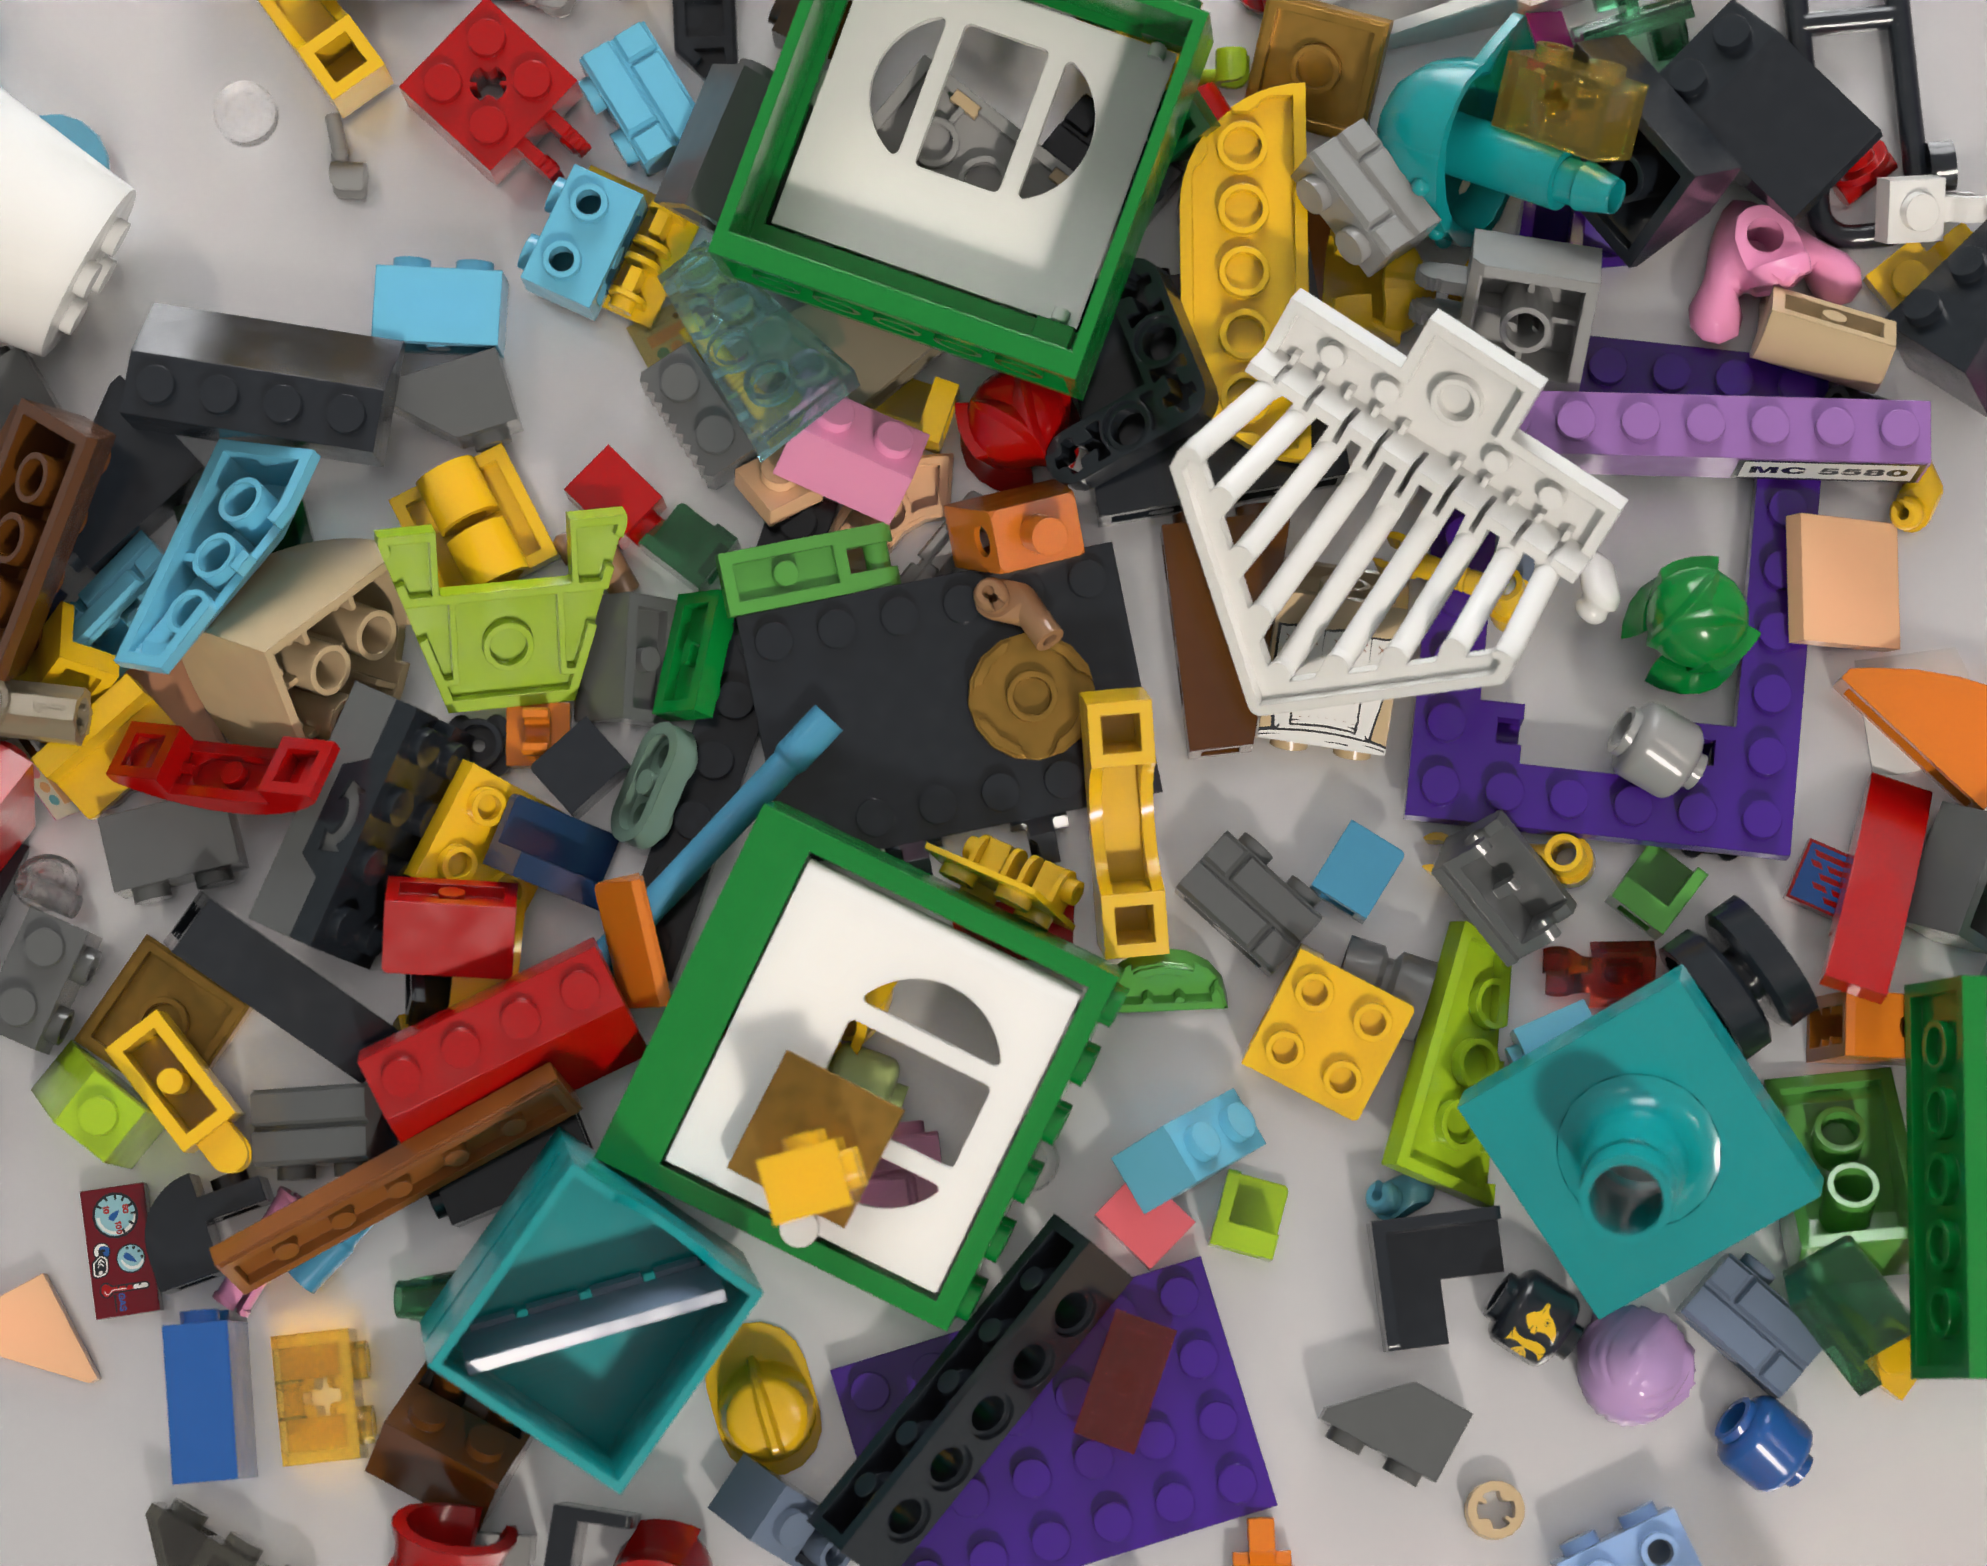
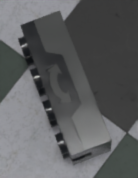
(363, 827)

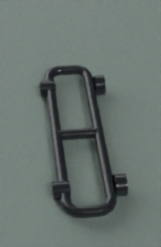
(1916, 155)

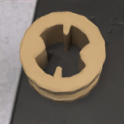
(1484, 1527)

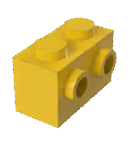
(811, 1176)

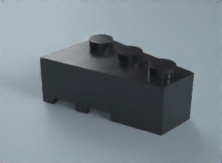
(1945, 324)

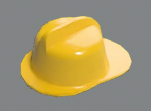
(765, 1399)

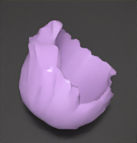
(1634, 1365)

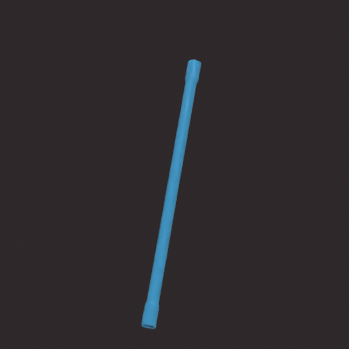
(792, 756)

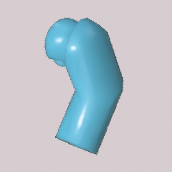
(1398, 1197)

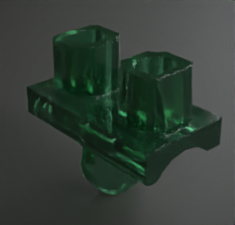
(1661, 20)

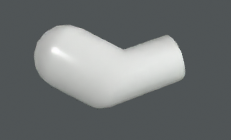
(1599, 590)

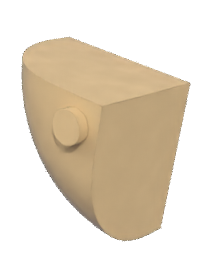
(299, 641)

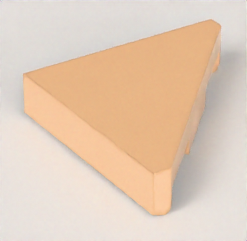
(40, 1332)

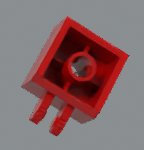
(488, 131)

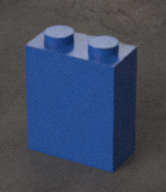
(209, 1398)

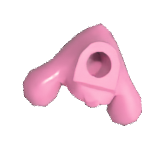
(1754, 252)

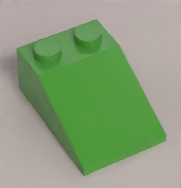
(1860, 1147)

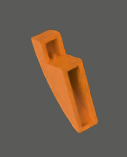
(1931, 720)

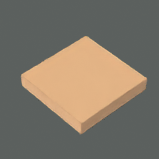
(1842, 582)

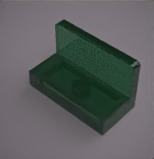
(1847, 1309)

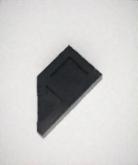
(705, 33)

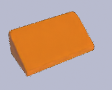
(633, 941)

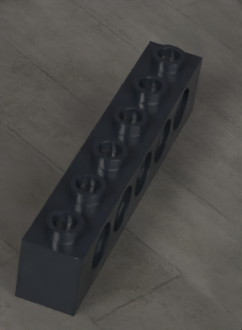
(970, 1397)

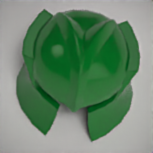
(1694, 622)

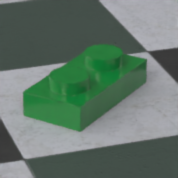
(694, 657)

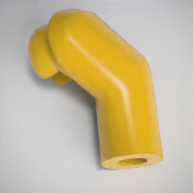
(1917, 502)

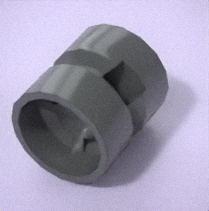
(1404, 977)

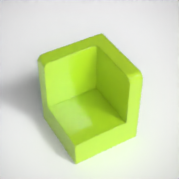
(1248, 1216)

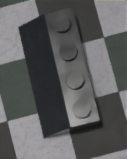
(263, 383)

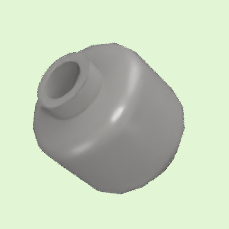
(1657, 749)

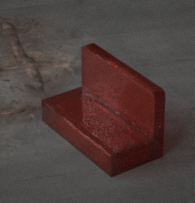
(1124, 1381)

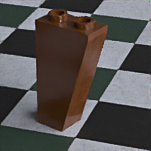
(1209, 686)

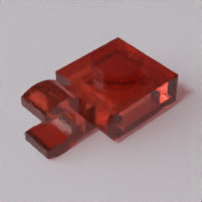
(1606, 975)

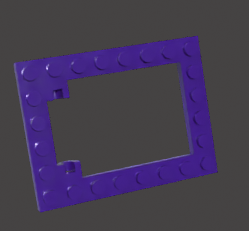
(1743, 805)

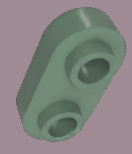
(654, 785)

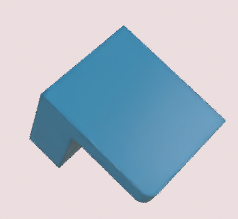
(1357, 871)

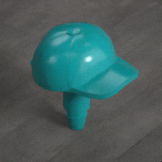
(1443, 134)

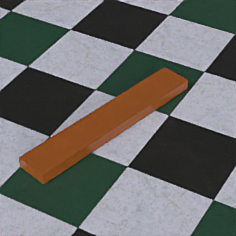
(396, 1178)

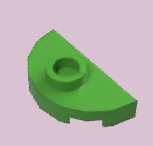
(1172, 983)

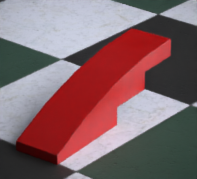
(1876, 888)

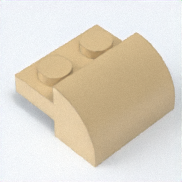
(1824, 339)

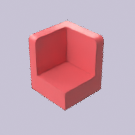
(1143, 1235)

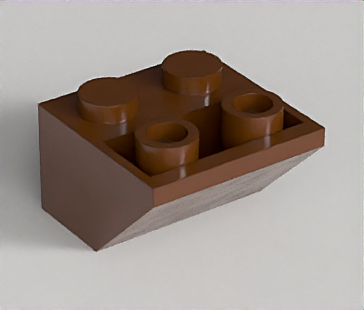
(447, 1446)

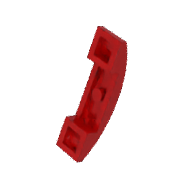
(222, 776)

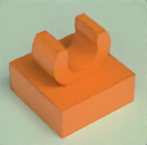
(534, 730)

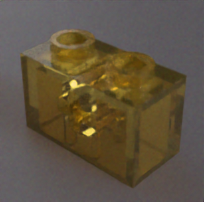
(1570, 103)
(299, 1370)

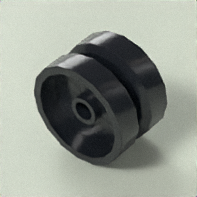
(1743, 974)

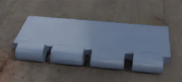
(568, 1321)

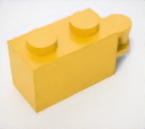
(182, 1091)

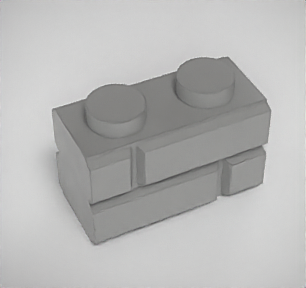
(1363, 198)

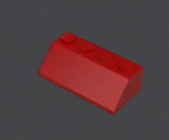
(551, 1012)

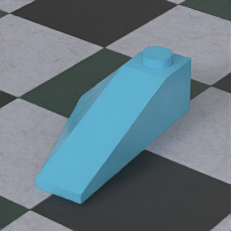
(218, 545)

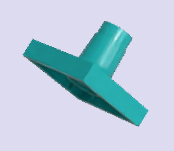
(1649, 1090)

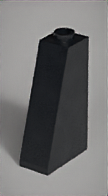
(276, 984)

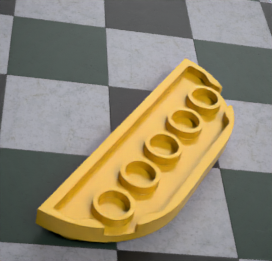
(1245, 243)

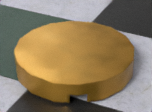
(1028, 697)

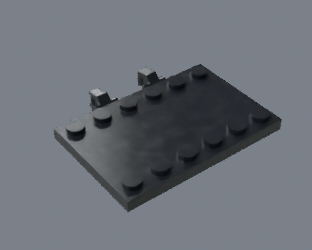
(897, 683)

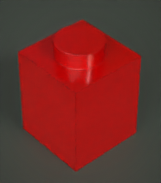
(614, 483)

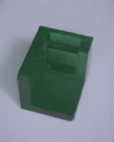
(688, 547)

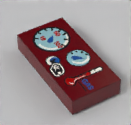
(117, 1251)

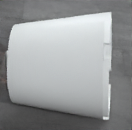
(56, 229)

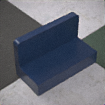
(551, 850)

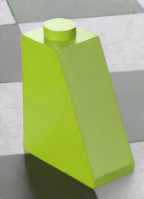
(97, 1107)

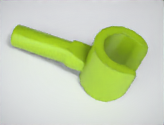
(1230, 70)

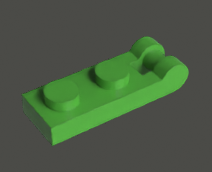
(804, 570)

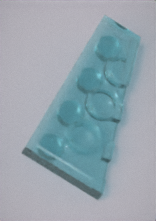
(756, 351)

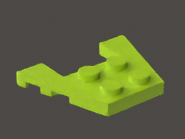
(506, 638)

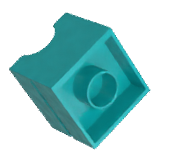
(559, 1233)

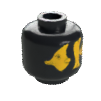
(1533, 1317)

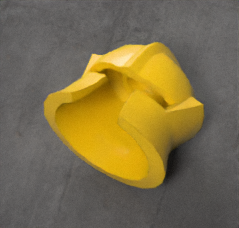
(1376, 301)

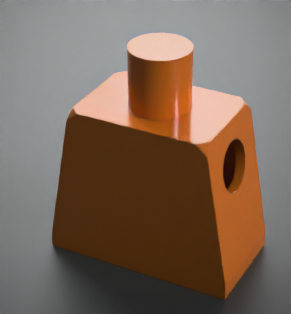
(1023, 526)
(1856, 1030)

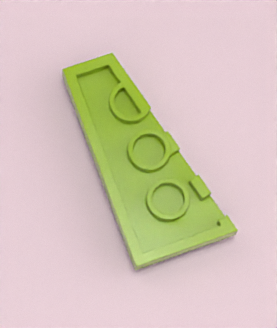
(1450, 1055)

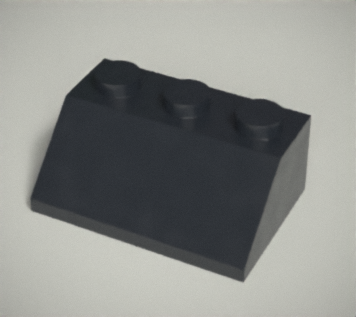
(1674, 165)

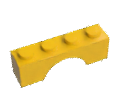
(331, 50)
(1121, 822)

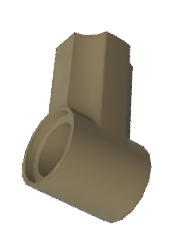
(44, 712)

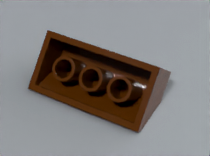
(45, 496)

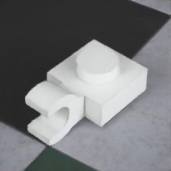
(1917, 206)

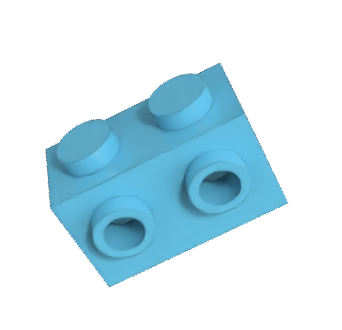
(582, 241)

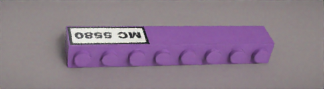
(1735, 435)

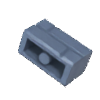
(1750, 1323)

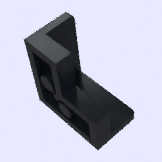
(1414, 1257)

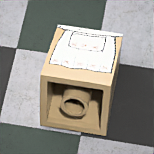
(1349, 729)

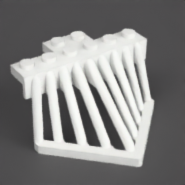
(1445, 424)

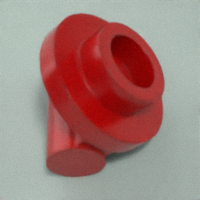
(1864, 174)

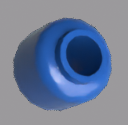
(1764, 1443)

